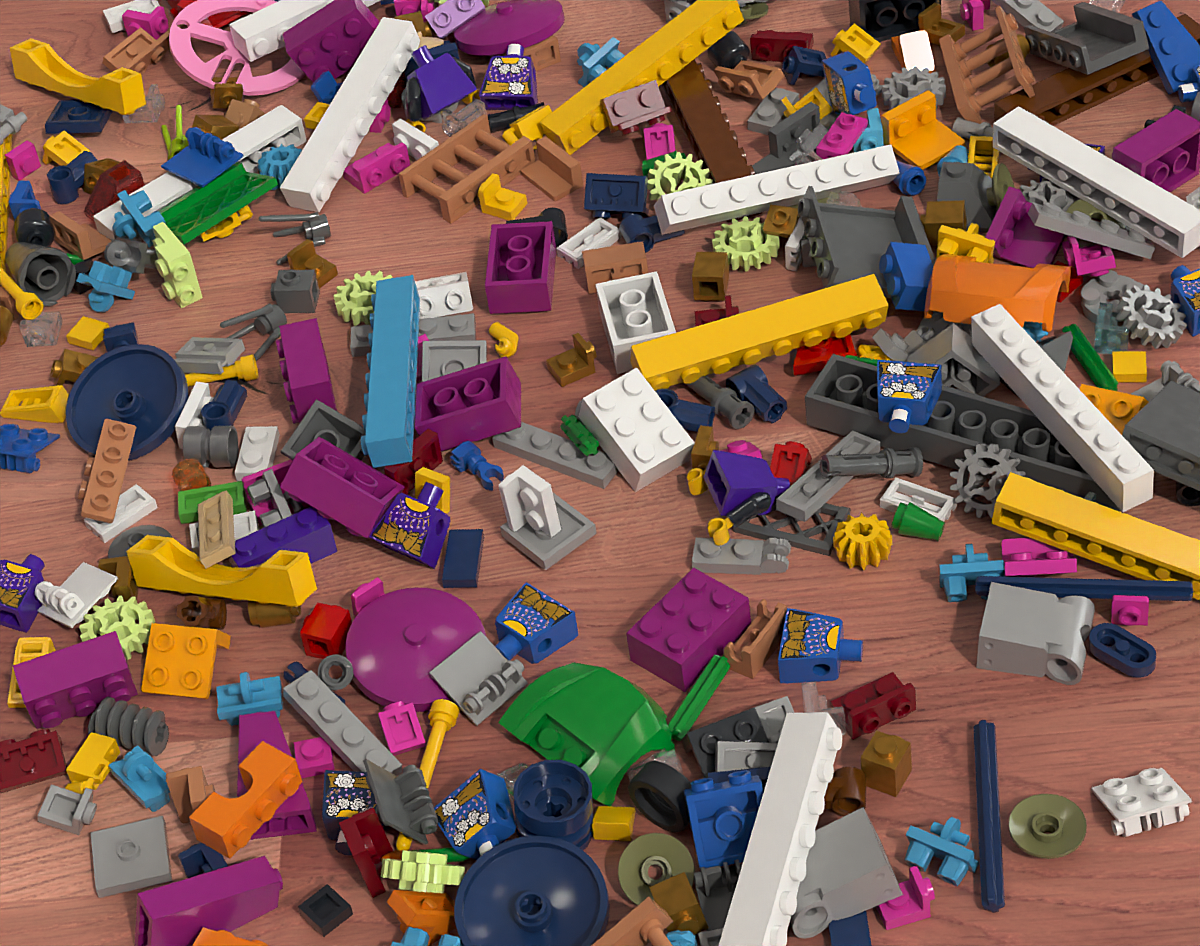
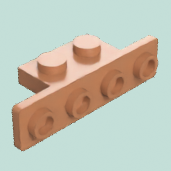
(138, 51)
(106, 471)

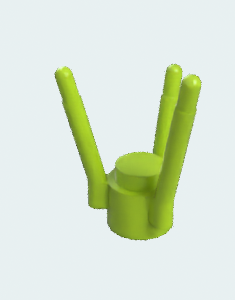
(180, 140)

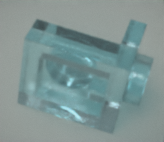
(1108, 334)

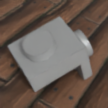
(773, 716)
(67, 809)

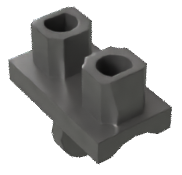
(130, 255)
(269, 489)

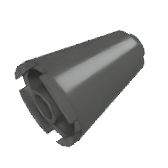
(41, 271)

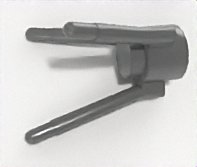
(315, 228)
(267, 322)

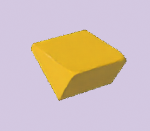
(613, 823)

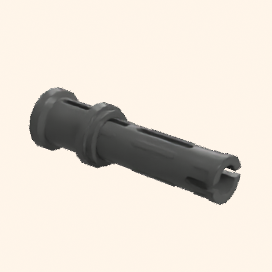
(724, 401)
(886, 463)

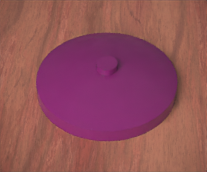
(509, 23)
(404, 639)

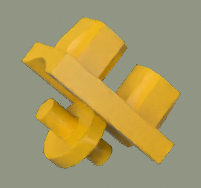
(965, 243)

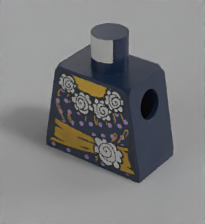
(344, 796)

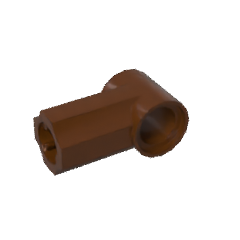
(203, 612)
(846, 791)

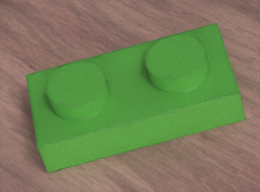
(189, 499)

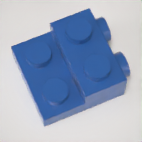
(723, 816)

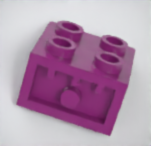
(1018, 237)

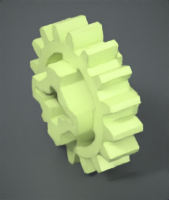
(668, 174)
(746, 243)
(355, 297)
(120, 617)
(422, 871)

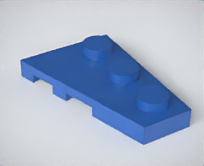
(1169, 45)

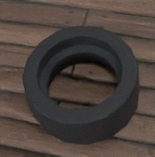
(660, 795)

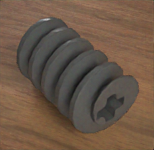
(130, 725)

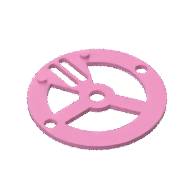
(204, 72)

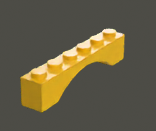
(41, 66)
(168, 565)

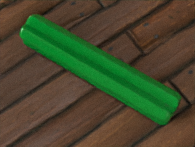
(1090, 359)
(698, 696)

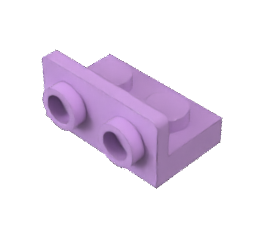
(453, 15)

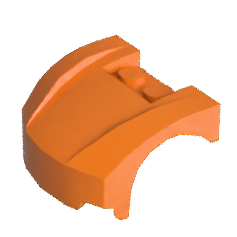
(968, 287)

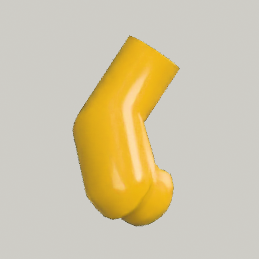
(507, 339)

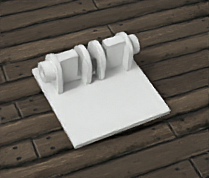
(75, 596)
(1142, 796)

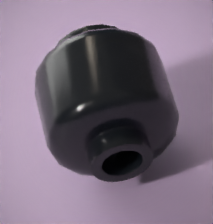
(728, 51)
(34, 227)

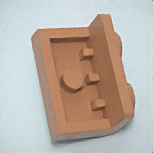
(749, 79)
(188, 790)

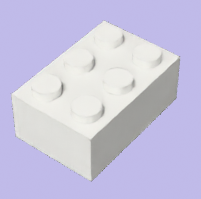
(632, 313)
(636, 429)

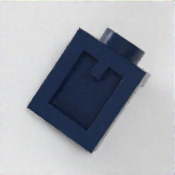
(804, 61)
(120, 336)
(200, 860)

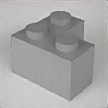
(959, 360)

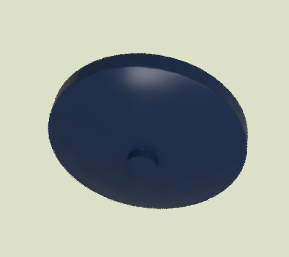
(129, 386)
(532, 896)

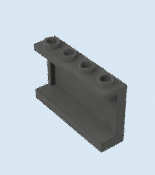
(1092, 42)

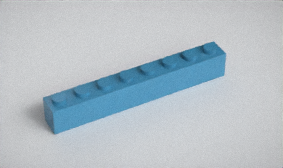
(392, 372)

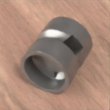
(212, 446)

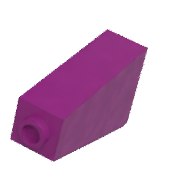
(295, 813)
(210, 900)

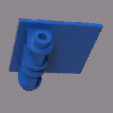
(202, 158)
(20, 447)

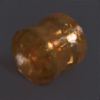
(190, 475)

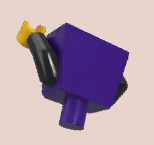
(437, 86)
(740, 489)

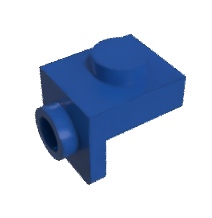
(325, 87)
(22, 198)

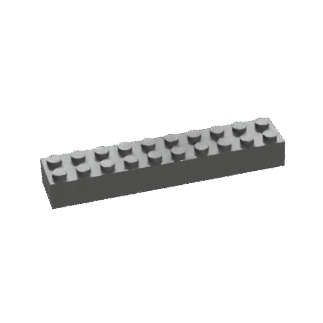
(847, 400)

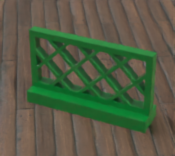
(217, 200)

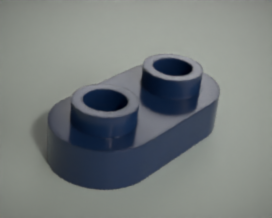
(1126, 652)

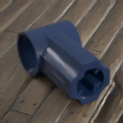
(67, 179)
(638, 229)
(753, 387)
(225, 405)
(687, 413)

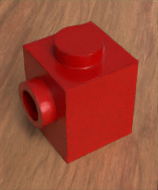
(325, 631)

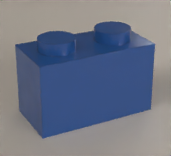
(907, 274)

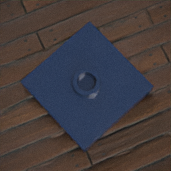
(77, 117)

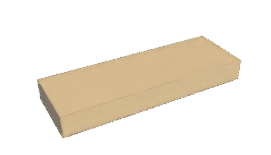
(216, 529)

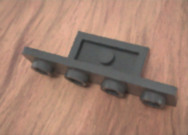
(784, 134)

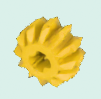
(862, 541)

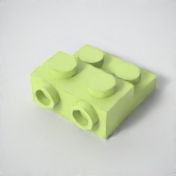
(176, 267)

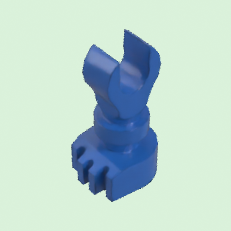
(469, 457)

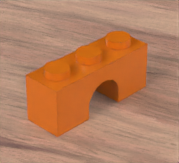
(231, 822)

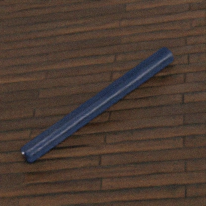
(1094, 587)
(989, 817)

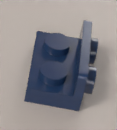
(615, 195)

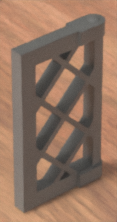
(801, 539)

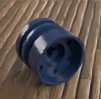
(554, 802)

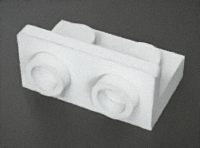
(444, 295)
(529, 500)

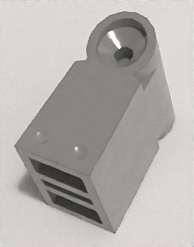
(1034, 633)
(843, 875)

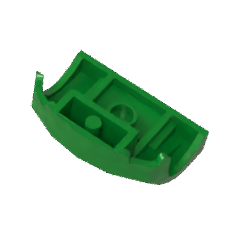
(590, 721)

